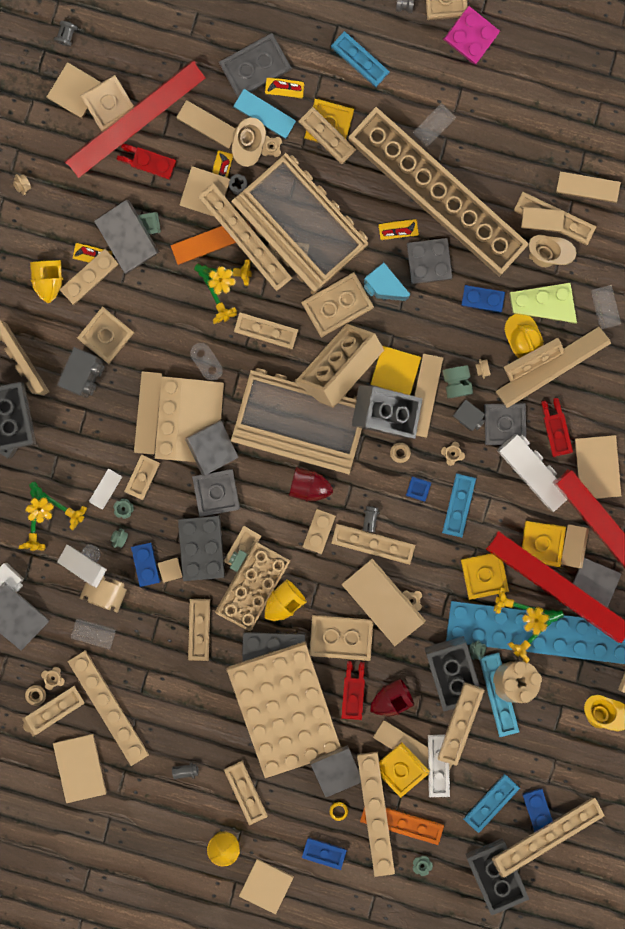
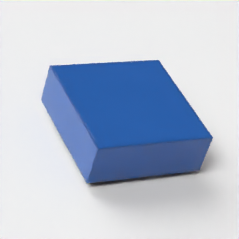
(418, 489)

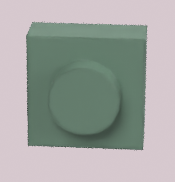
(151, 222)
(237, 559)

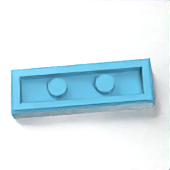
(267, 114)

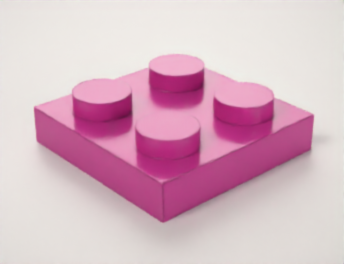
(471, 35)

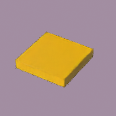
(337, 115)
(396, 371)
(544, 542)
(484, 576)
(402, 770)

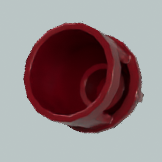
(309, 486)
(392, 699)

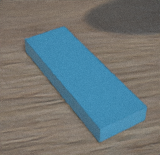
(360, 59)
(459, 505)
(491, 803)

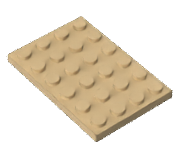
(284, 709)

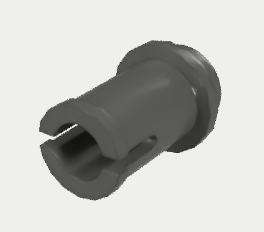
(370, 518)
(185, 771)

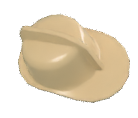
(248, 141)
(551, 250)

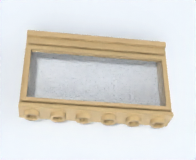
(300, 222)
(293, 424)

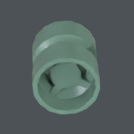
(457, 382)

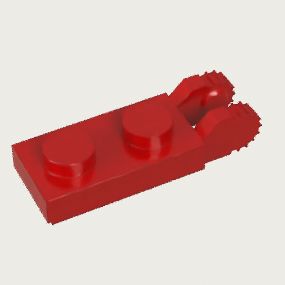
(148, 161)
(556, 430)
(353, 693)

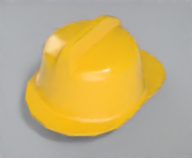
(523, 334)
(605, 713)

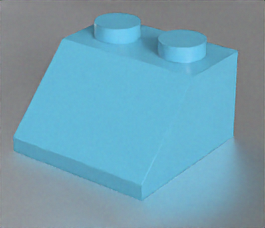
(385, 285)

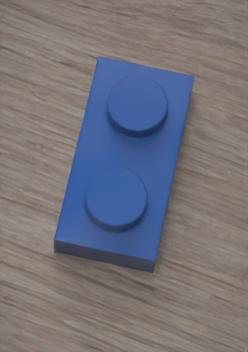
(483, 298)
(145, 564)
(537, 808)
(324, 853)

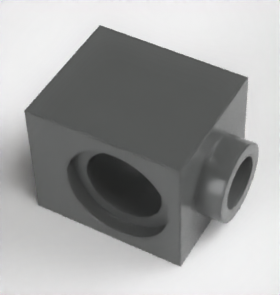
(469, 416)

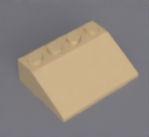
(184, 410)

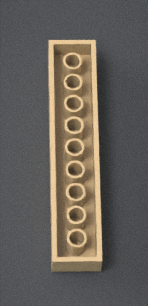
(437, 191)

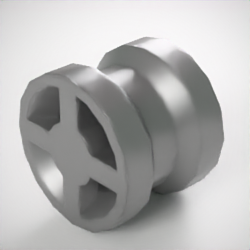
(406, 5)

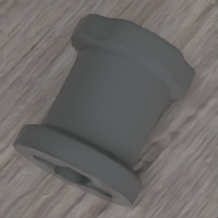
(65, 33)
(242, 179)

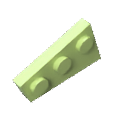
(545, 302)

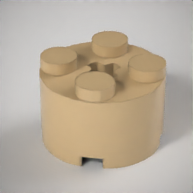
(105, 595)
(517, 691)

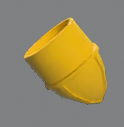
(46, 279)
(283, 602)
(223, 849)

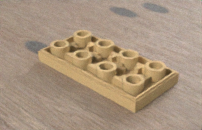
(24, 365)
(252, 586)
(383, 602)

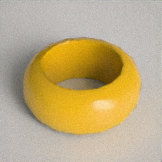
(335, 817)

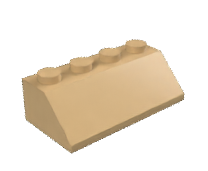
(340, 364)

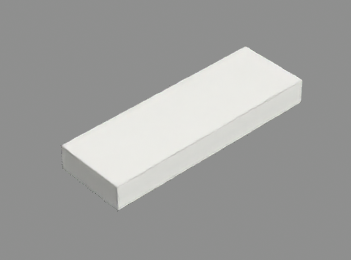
(81, 566)
(439, 770)

